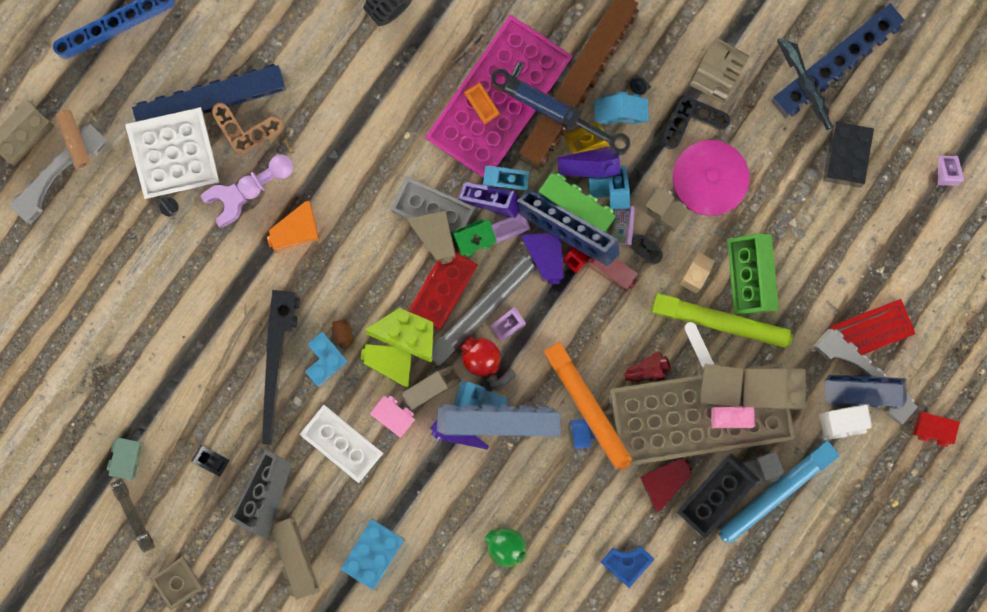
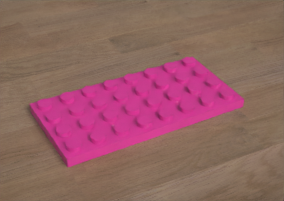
(460, 129)

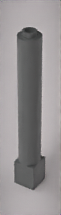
(482, 309)

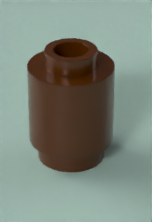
(342, 333)

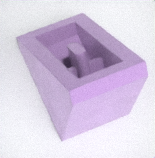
(949, 171)
(508, 324)

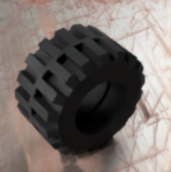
(385, 11)

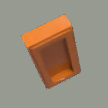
(482, 103)

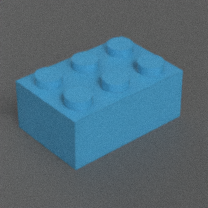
(372, 554)

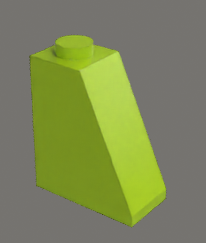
(389, 362)

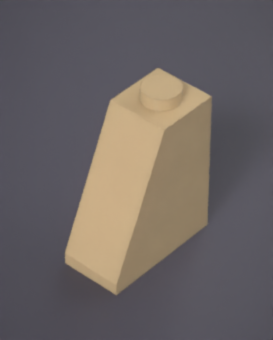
(697, 273)

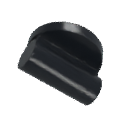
(639, 85)
(168, 206)

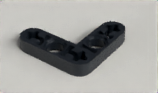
(694, 114)

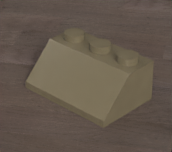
(22, 132)

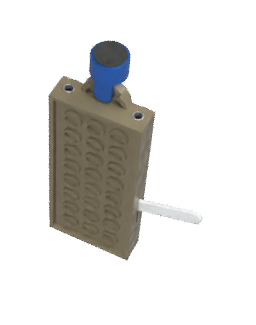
(669, 421)

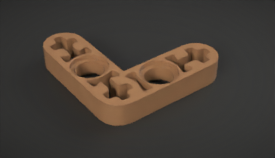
(239, 134)

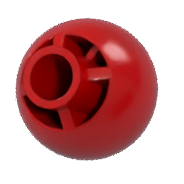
(480, 356)

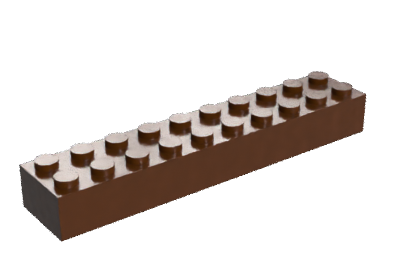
(580, 78)

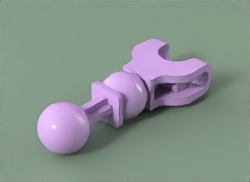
(247, 188)

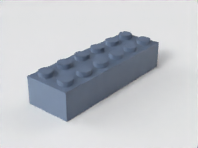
(498, 421)

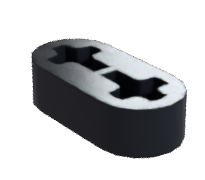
(649, 246)

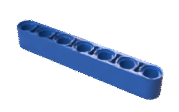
(106, 30)

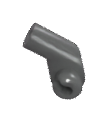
(501, 381)

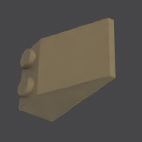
(774, 388)

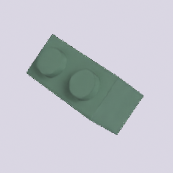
(125, 458)

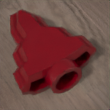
(649, 369)

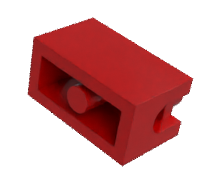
(936, 428)

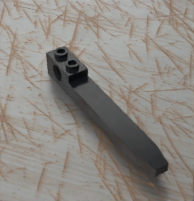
(275, 341)

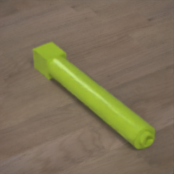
(722, 321)

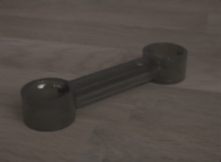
(142, 535)

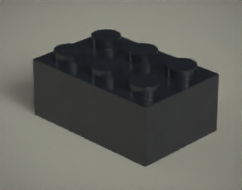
(848, 154)

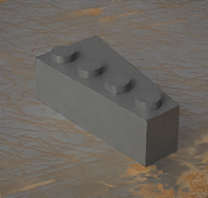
(262, 495)

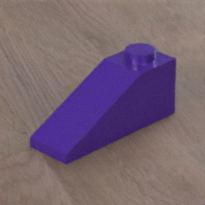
(590, 163)
(491, 199)
(468, 440)

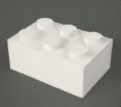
(849, 420)

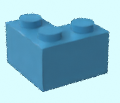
(621, 108)
(614, 187)
(330, 360)

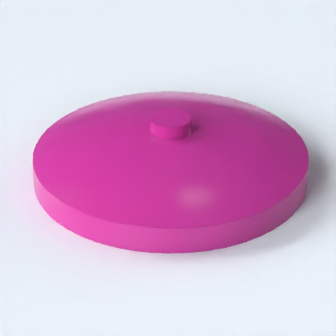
(710, 178)

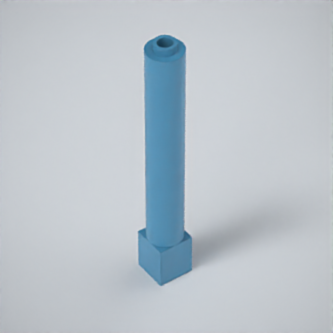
(778, 492)

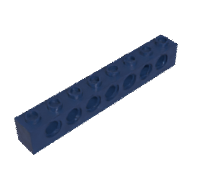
(888, 16)

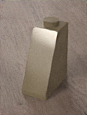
(435, 235)
(431, 387)

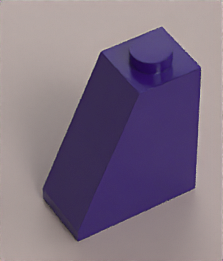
(547, 255)

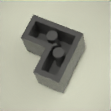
(766, 467)

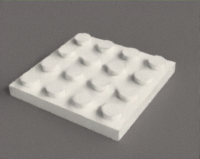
(172, 153)

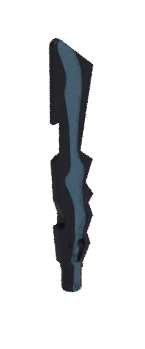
(807, 83)

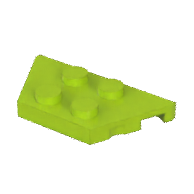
(405, 332)

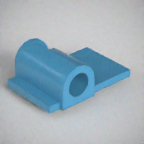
(477, 396)

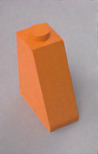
(294, 229)

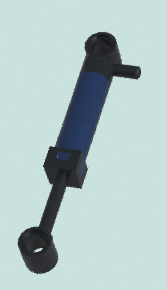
(566, 115)

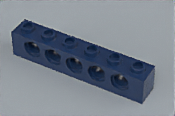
(568, 227)

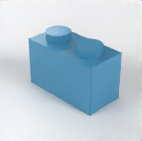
(506, 178)

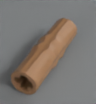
(73, 139)

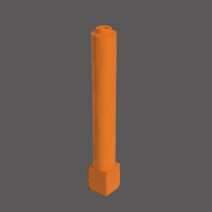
(588, 406)

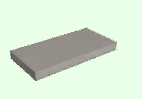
(419, 199)

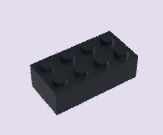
(718, 495)

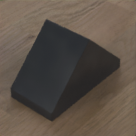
(210, 460)

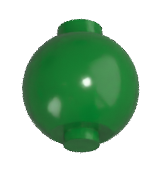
(506, 547)

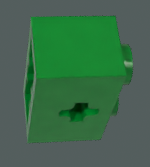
(463, 236)

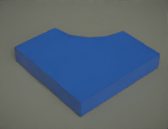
(627, 565)

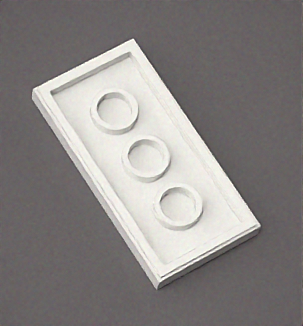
(341, 443)

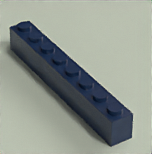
(231, 92)

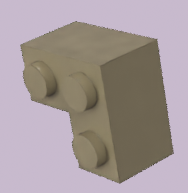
(665, 210)

